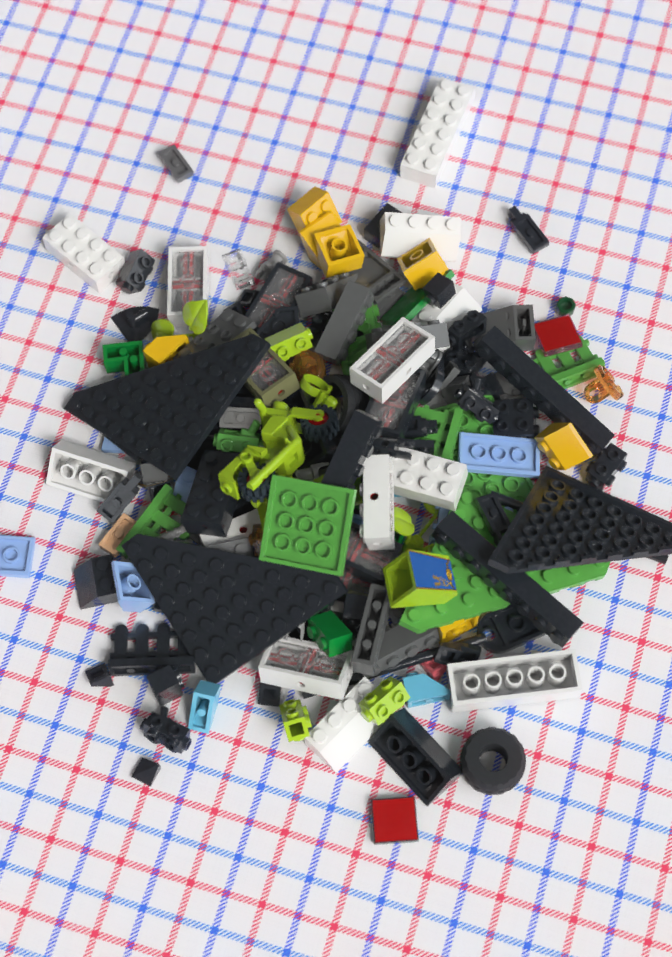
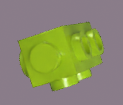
(291, 341)
(383, 700)
(295, 720)

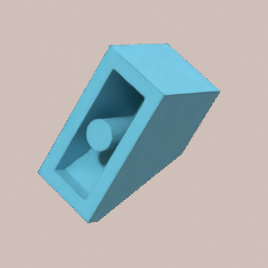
(424, 690)
(204, 706)

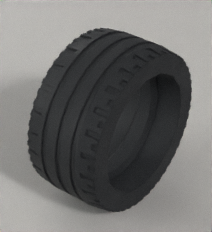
(352, 398)

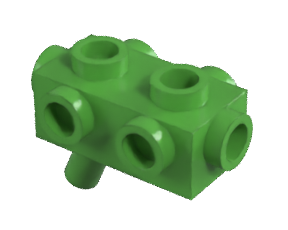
(236, 441)

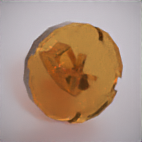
(308, 363)
(605, 385)

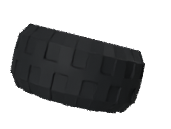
(492, 781)

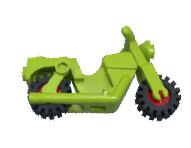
(282, 451)

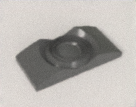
(377, 275)

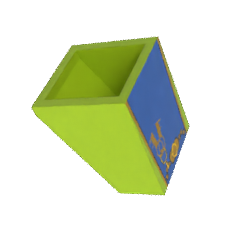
(419, 579)

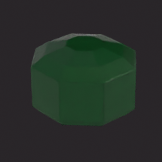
(565, 306)

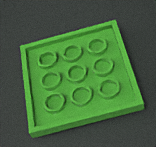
(307, 525)

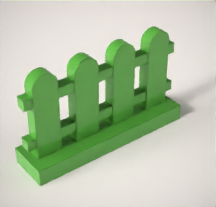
(571, 372)
(443, 437)
(155, 514)

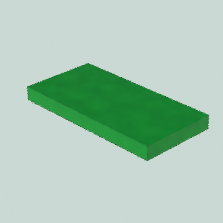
(408, 305)

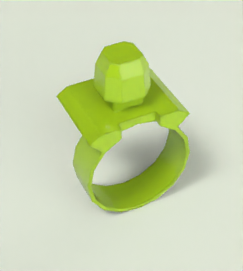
(322, 394)

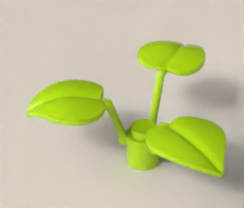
(194, 315)
(403, 526)

